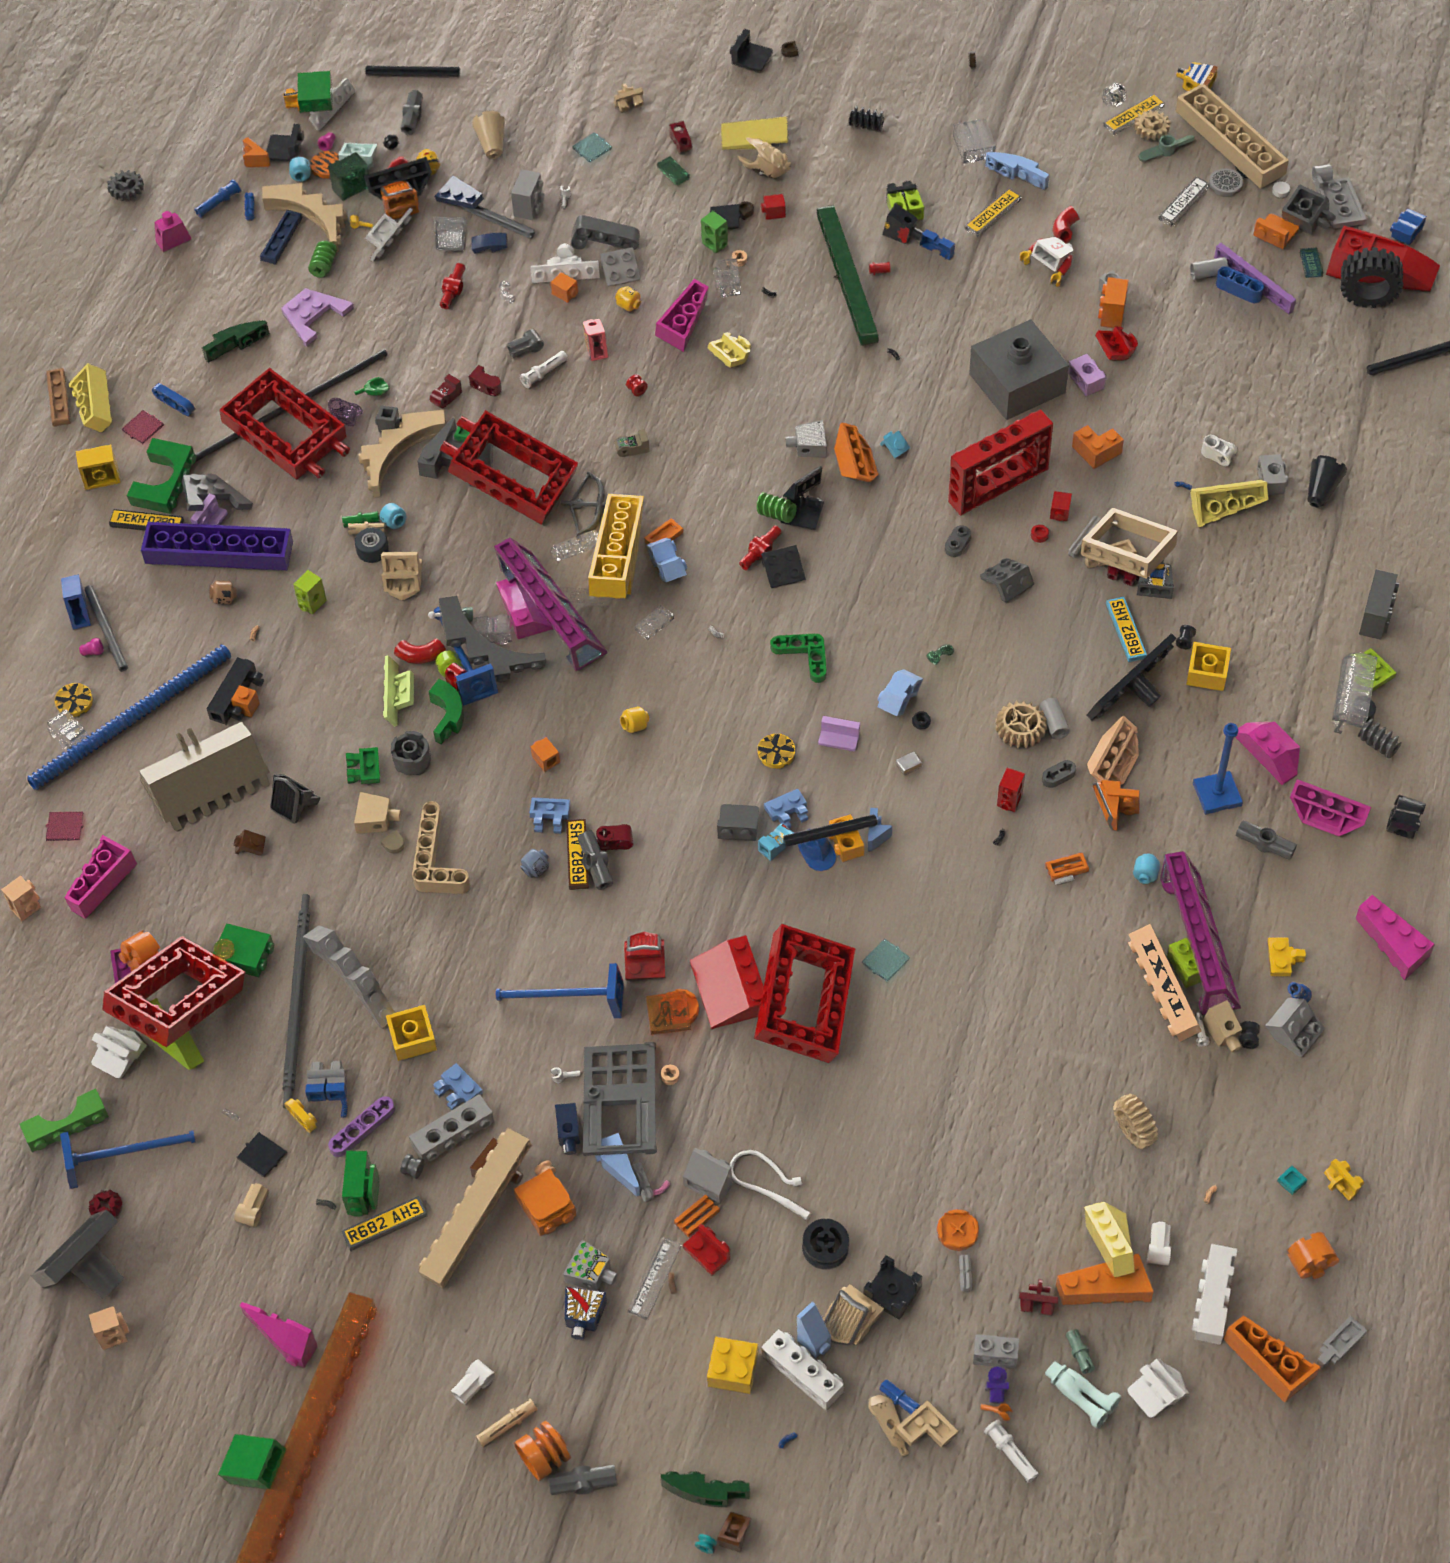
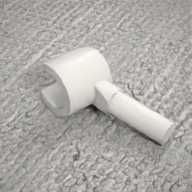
(564, 194)
(562, 1075)

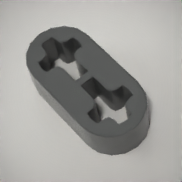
(1057, 771)

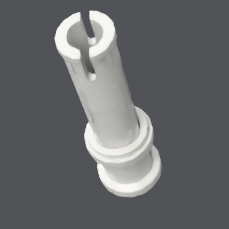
(538, 372)
(1005, 1443)

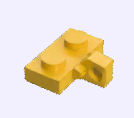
(1283, 956)

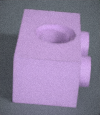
(1086, 374)

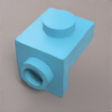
(895, 443)

